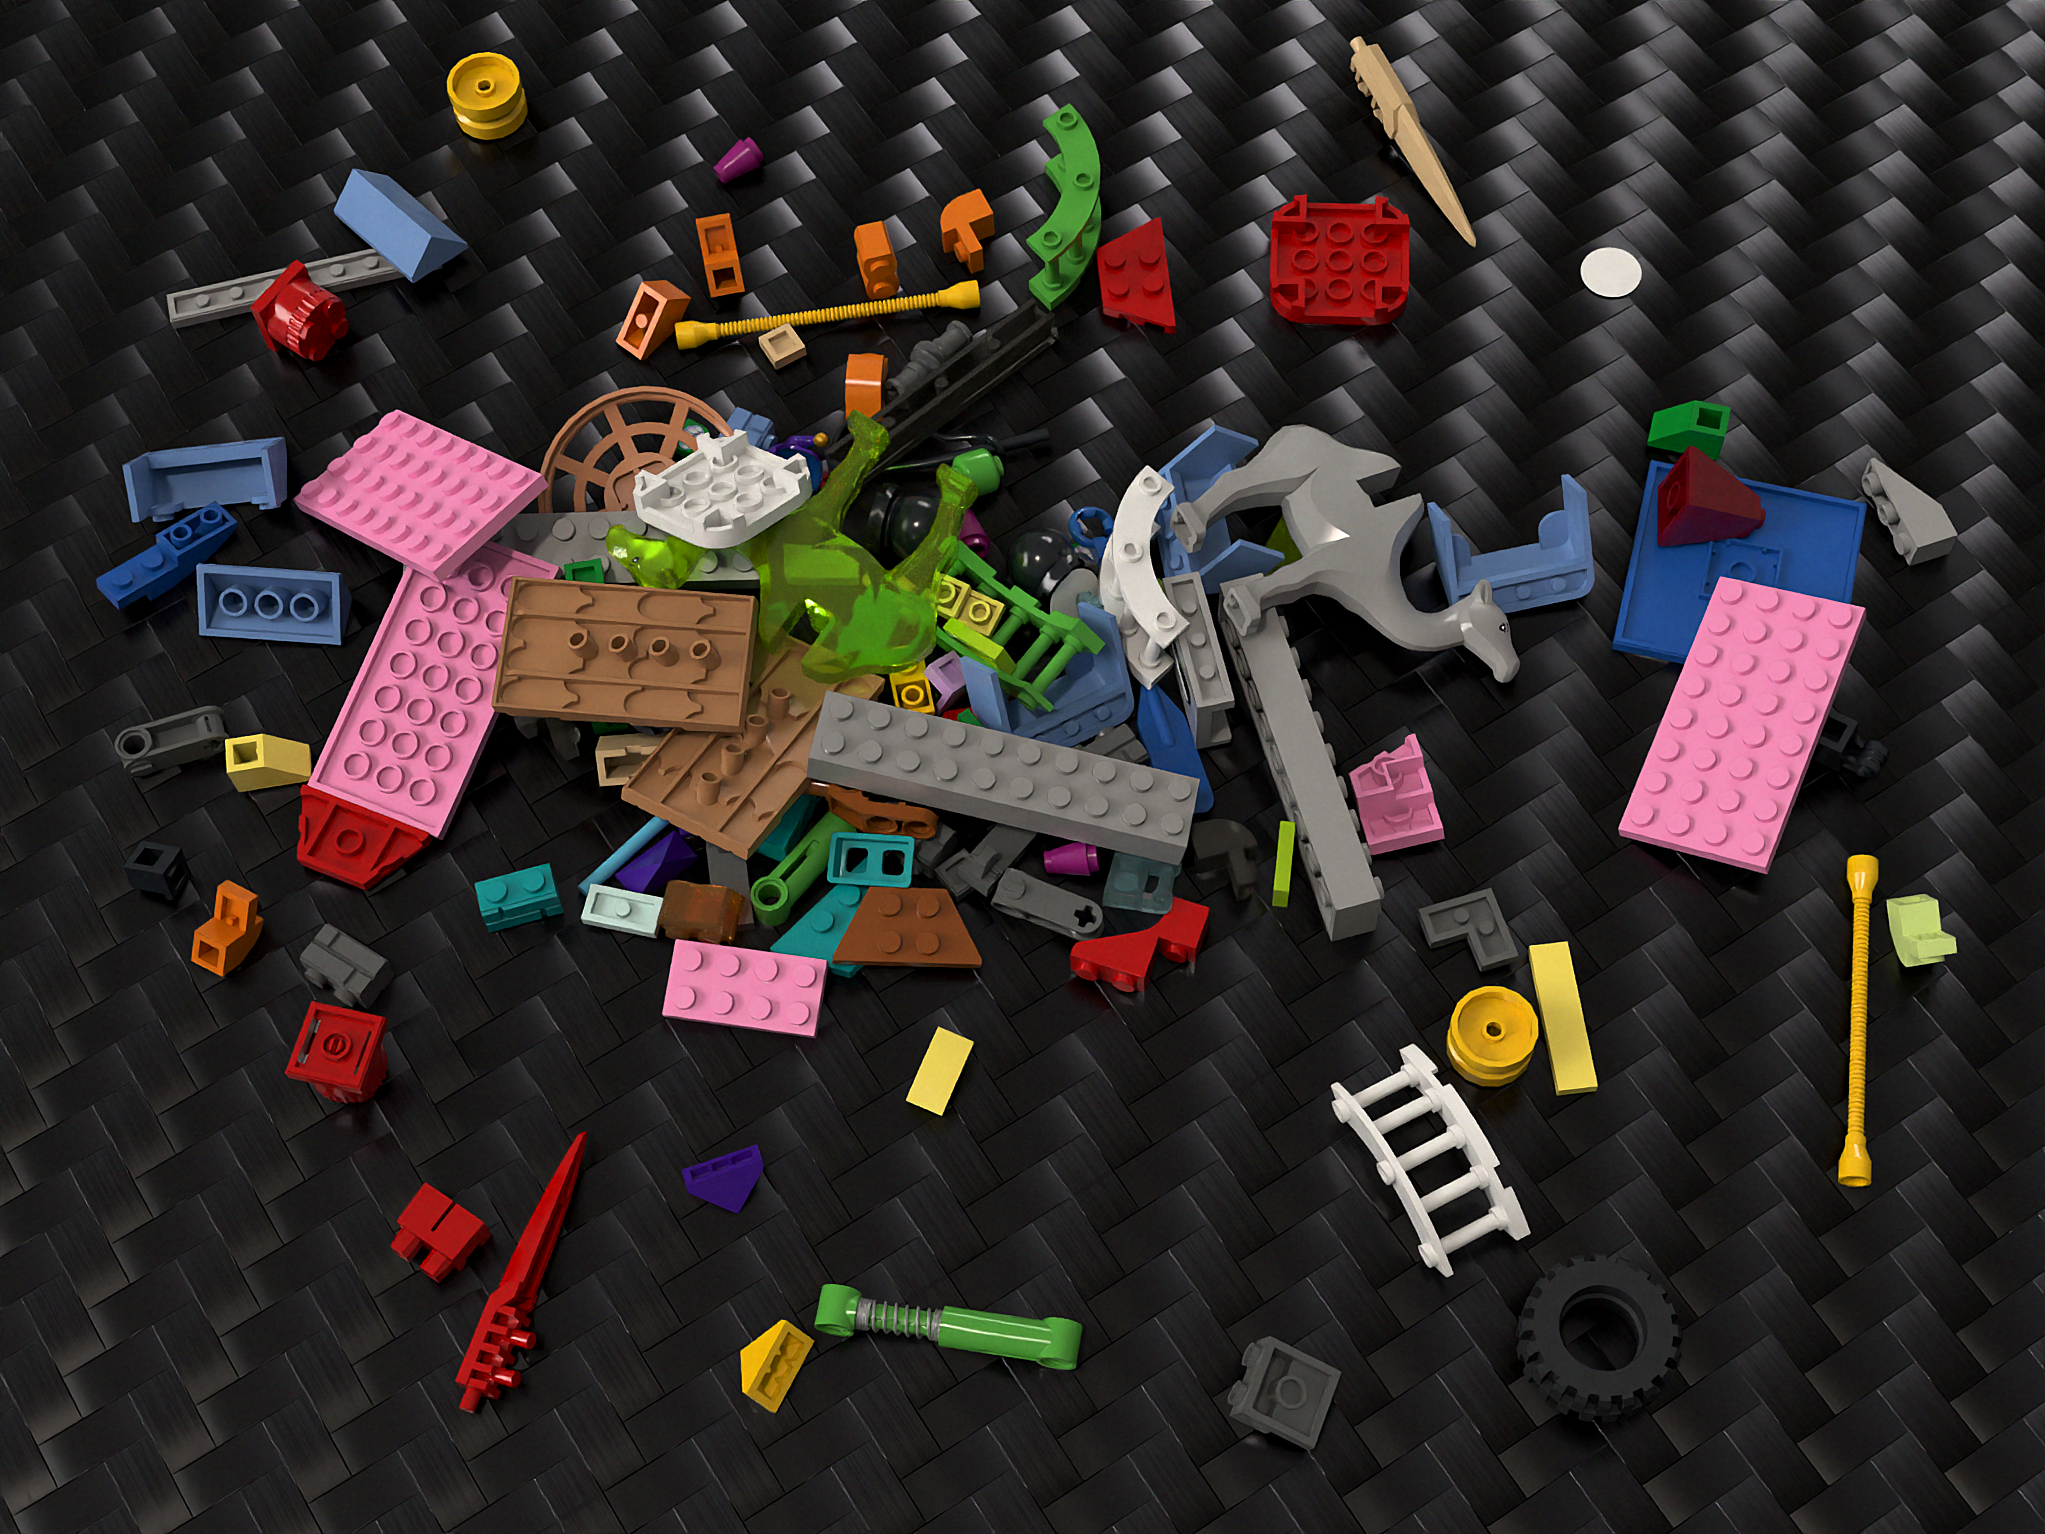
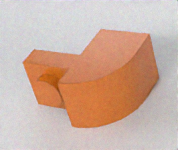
(963, 224)
(720, 255)
(865, 383)
(231, 932)

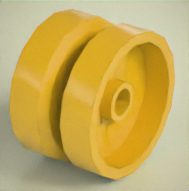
(487, 95)
(1492, 1036)

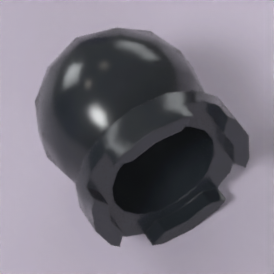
(900, 520)
(1041, 561)

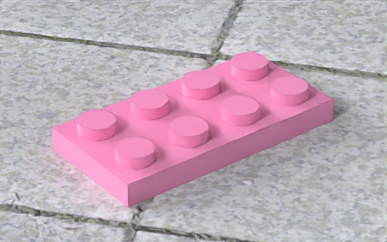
(745, 988)

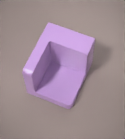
(948, 679)

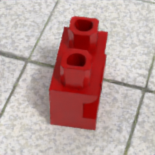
(441, 1228)

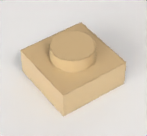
(782, 346)

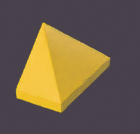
(773, 1363)

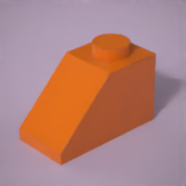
(652, 317)

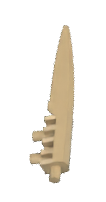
(1402, 123)

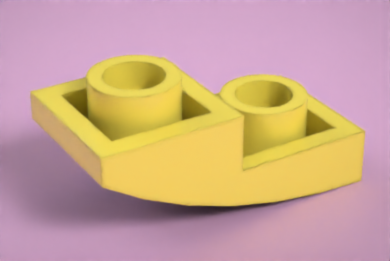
(969, 606)
(940, 1071)

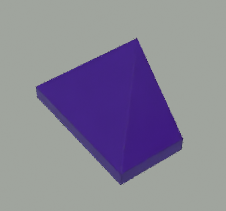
(657, 865)
(725, 1179)

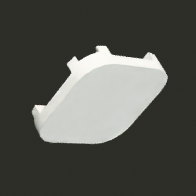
(722, 492)

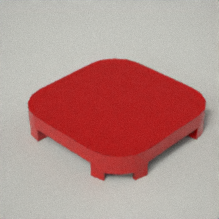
(1339, 262)

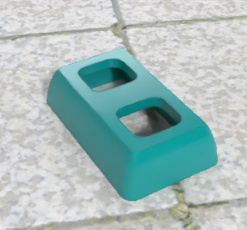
(876, 846)

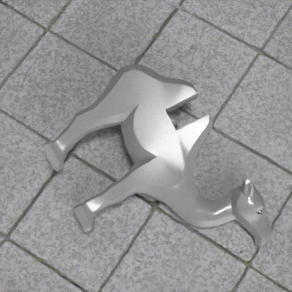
(1345, 545)

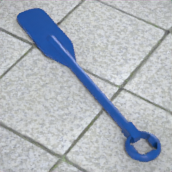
(1159, 720)

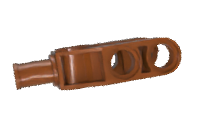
(872, 816)

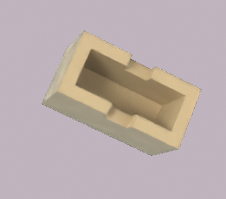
(622, 756)

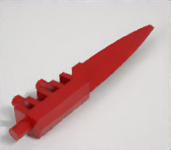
(516, 1295)

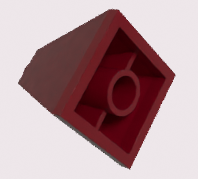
(1704, 503)

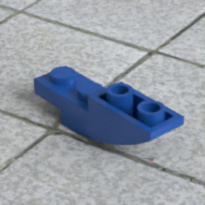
(171, 559)

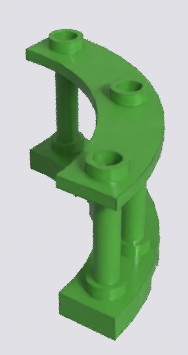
(1074, 229)
(1023, 609)

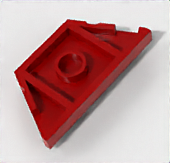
(1137, 277)
(353, 840)

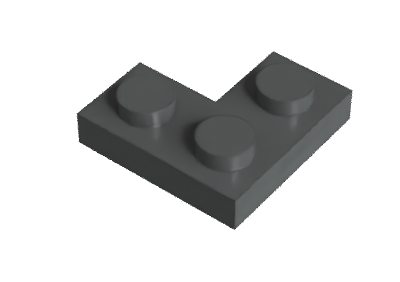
(1474, 918)

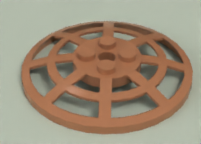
(621, 481)

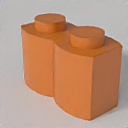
(876, 260)

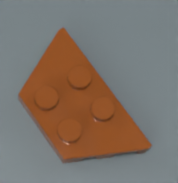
(907, 930)

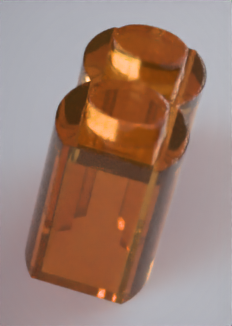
(700, 912)

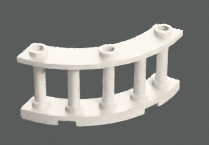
(1130, 586)
(1461, 1132)

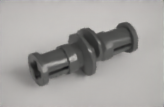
(928, 357)

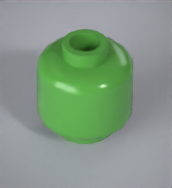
(981, 468)

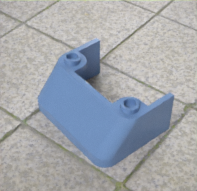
(199, 475)
(1192, 475)
(1525, 575)
(1085, 700)

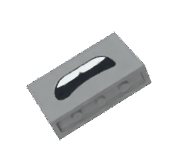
(1199, 663)

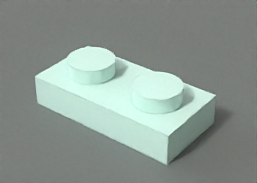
(622, 910)

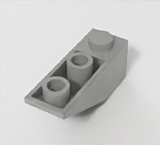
(1915, 519)

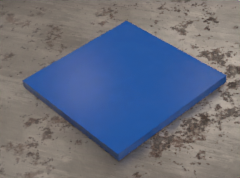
(1803, 548)

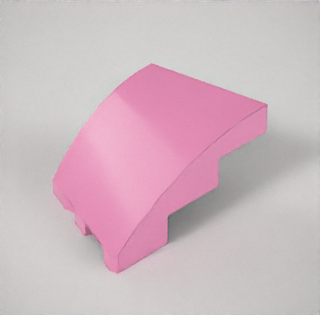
(1396, 800)

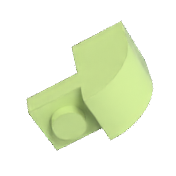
(1917, 930)

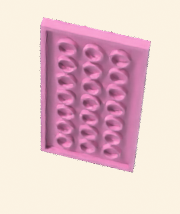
(420, 494)
(426, 693)
(1742, 724)

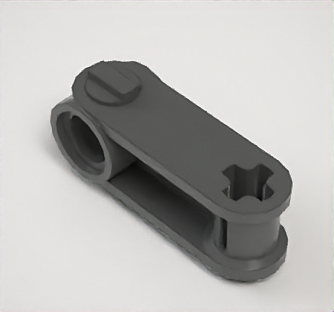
(172, 741)
(1047, 905)

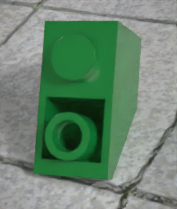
(1690, 424)

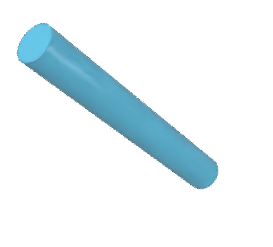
(623, 854)

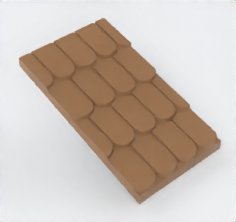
(626, 654)
(737, 783)

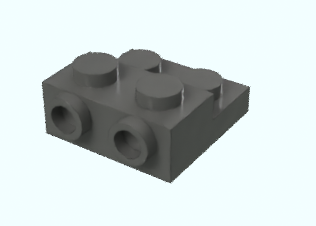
(1283, 1392)

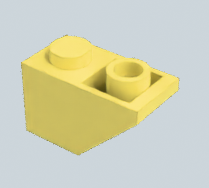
(266, 762)

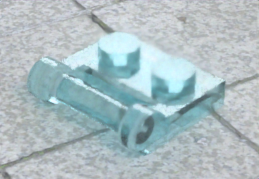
(1129, 881)

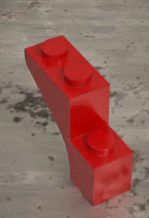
(1130, 957)

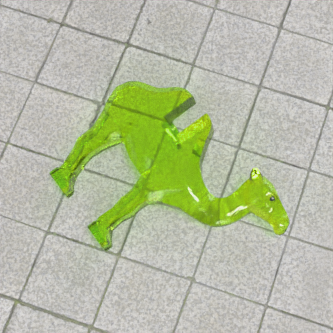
(863, 613)

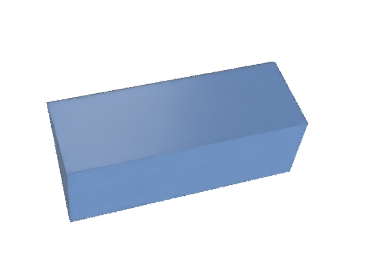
(396, 224)
(272, 604)

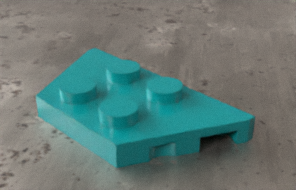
(825, 924)

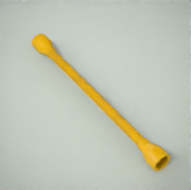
(961, 296)
(1855, 1163)

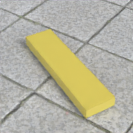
(1562, 1018)

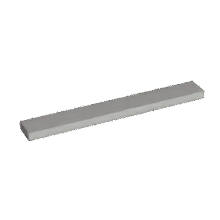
(238, 295)

